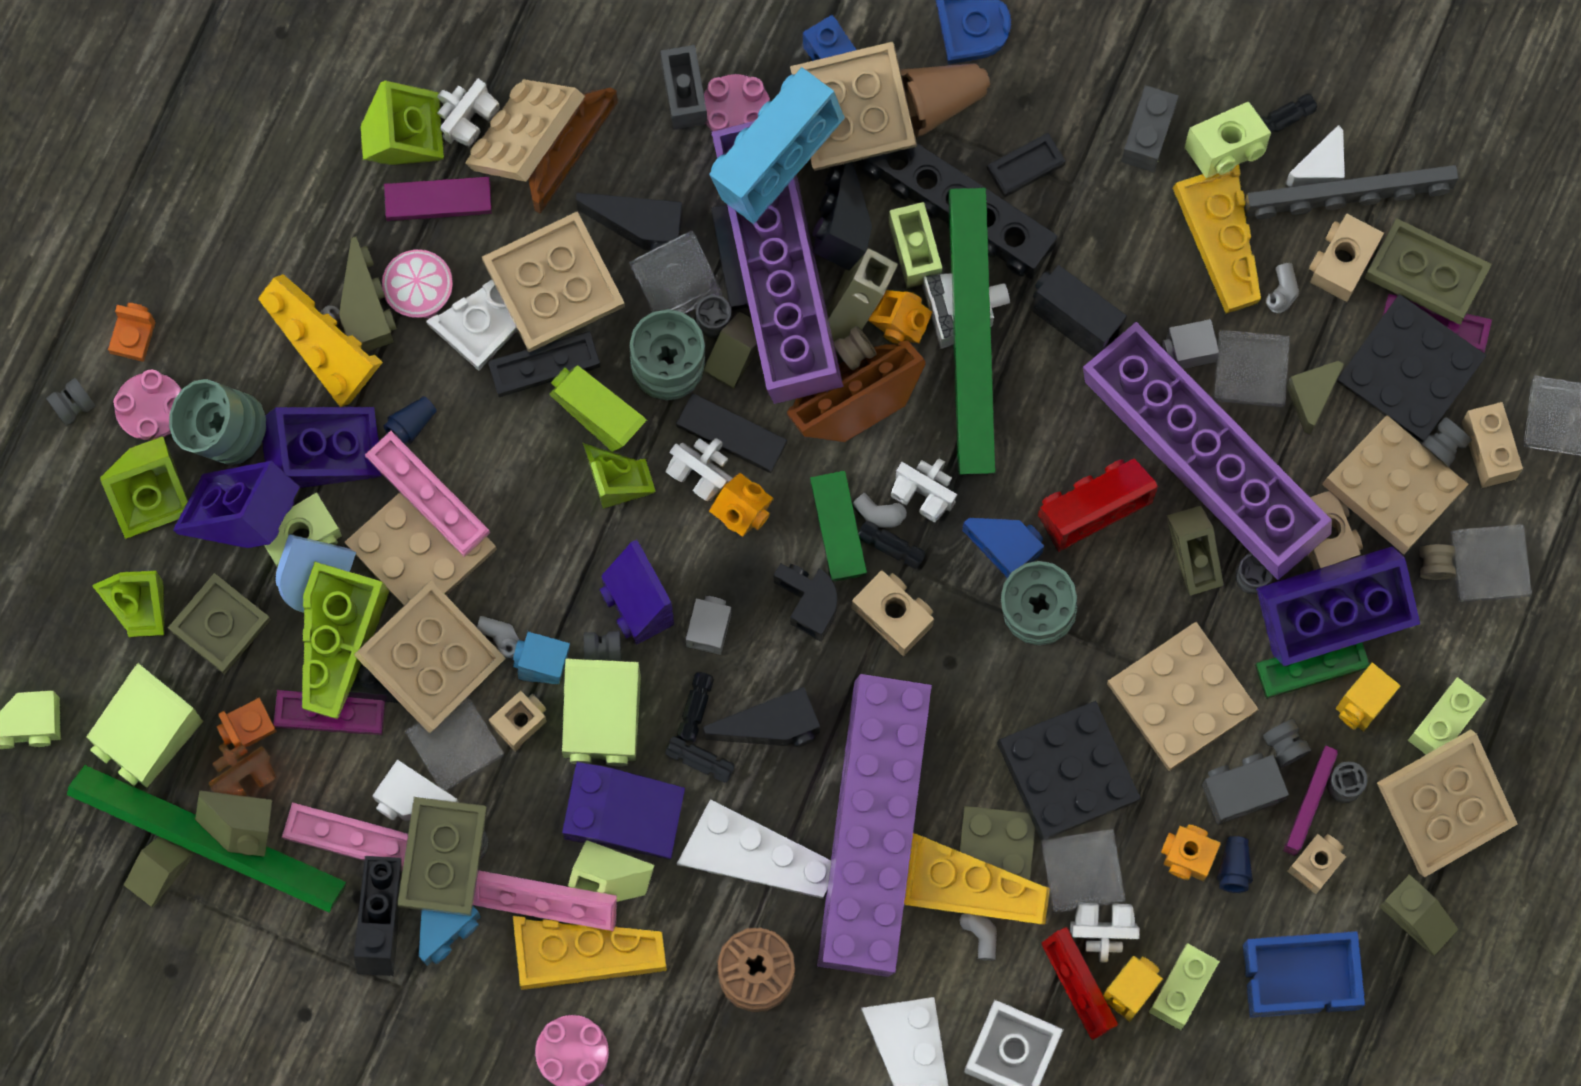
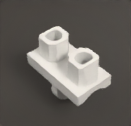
(457, 124)
(686, 459)
(937, 496)
(1087, 925)

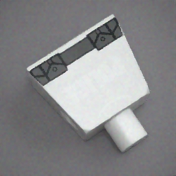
(939, 300)

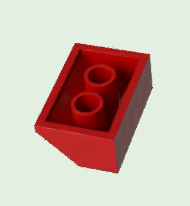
(1097, 503)

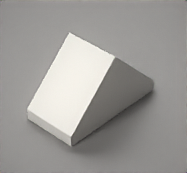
(1322, 164)

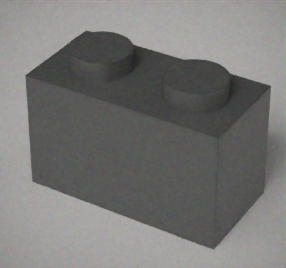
(683, 87)
(1149, 128)
(1244, 788)

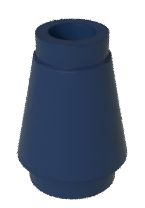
(410, 420)
(1235, 866)

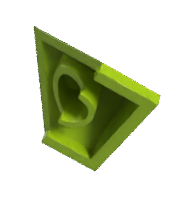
(618, 476)
(135, 601)

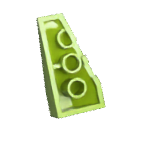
(338, 621)

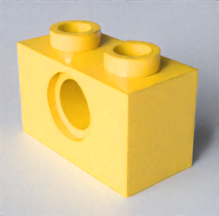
(1367, 698)
(1133, 987)

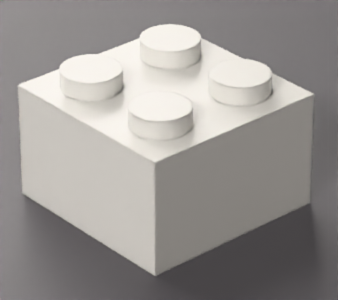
(1012, 1048)

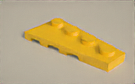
(1221, 233)
(326, 349)
(963, 884)
(570, 953)

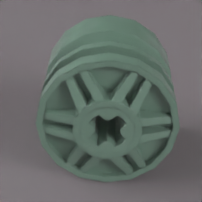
(671, 336)
(217, 422)
(1030, 584)

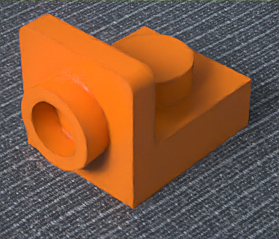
(132, 332)
(246, 724)

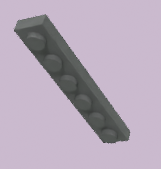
(1364, 190)

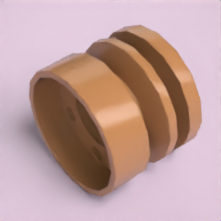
(762, 990)

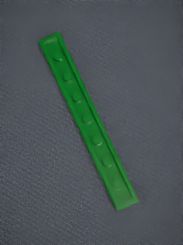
(972, 331)
(182, 829)

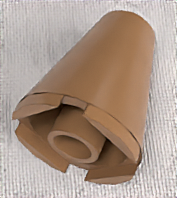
(941, 93)

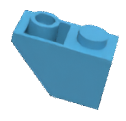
(540, 658)
(440, 931)

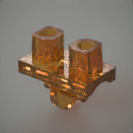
(255, 764)

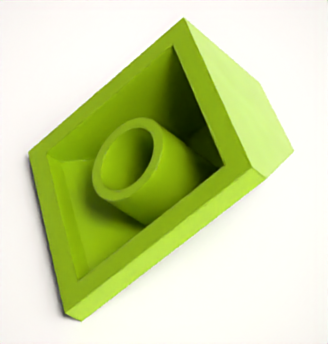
(402, 126)
(144, 488)

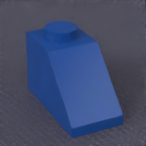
(1005, 542)

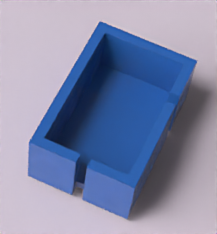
(1303, 974)

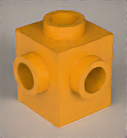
(901, 316)
(742, 505)
(1195, 840)

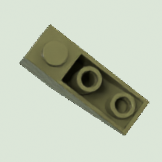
(859, 294)
(360, 303)

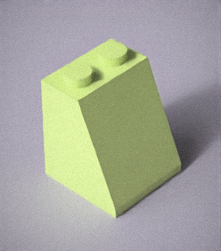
(601, 711)
(143, 727)

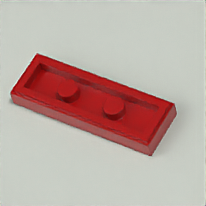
(1079, 983)

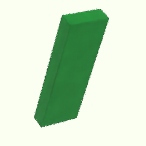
(838, 526)
(1283, 679)

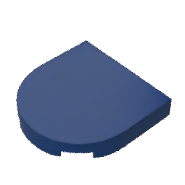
(973, 28)

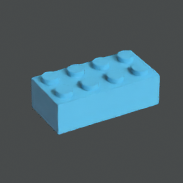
(776, 144)

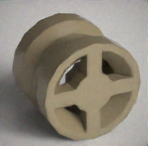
(854, 348)
(1437, 562)

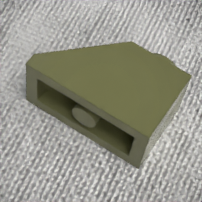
(1195, 549)
(235, 821)
(1419, 915)

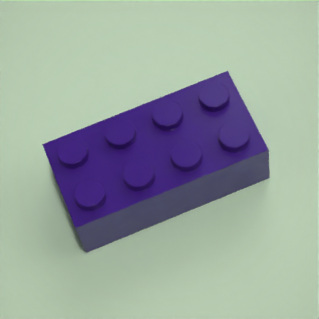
(1338, 606)

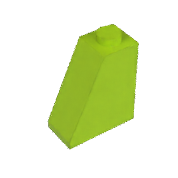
(596, 407)

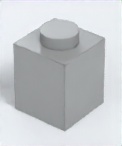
(1192, 344)
(708, 625)

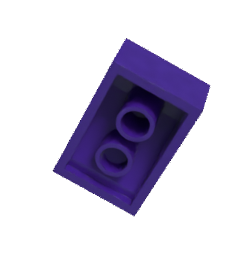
(321, 443)
(239, 505)
(637, 595)
(622, 811)

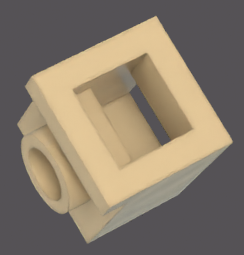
(504, 720)
(1311, 873)

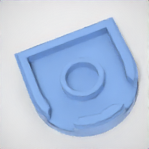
(298, 562)

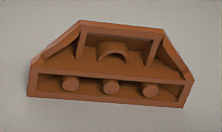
(570, 145)
(867, 394)

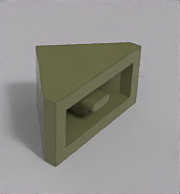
(732, 351)
(1311, 390)
(157, 869)

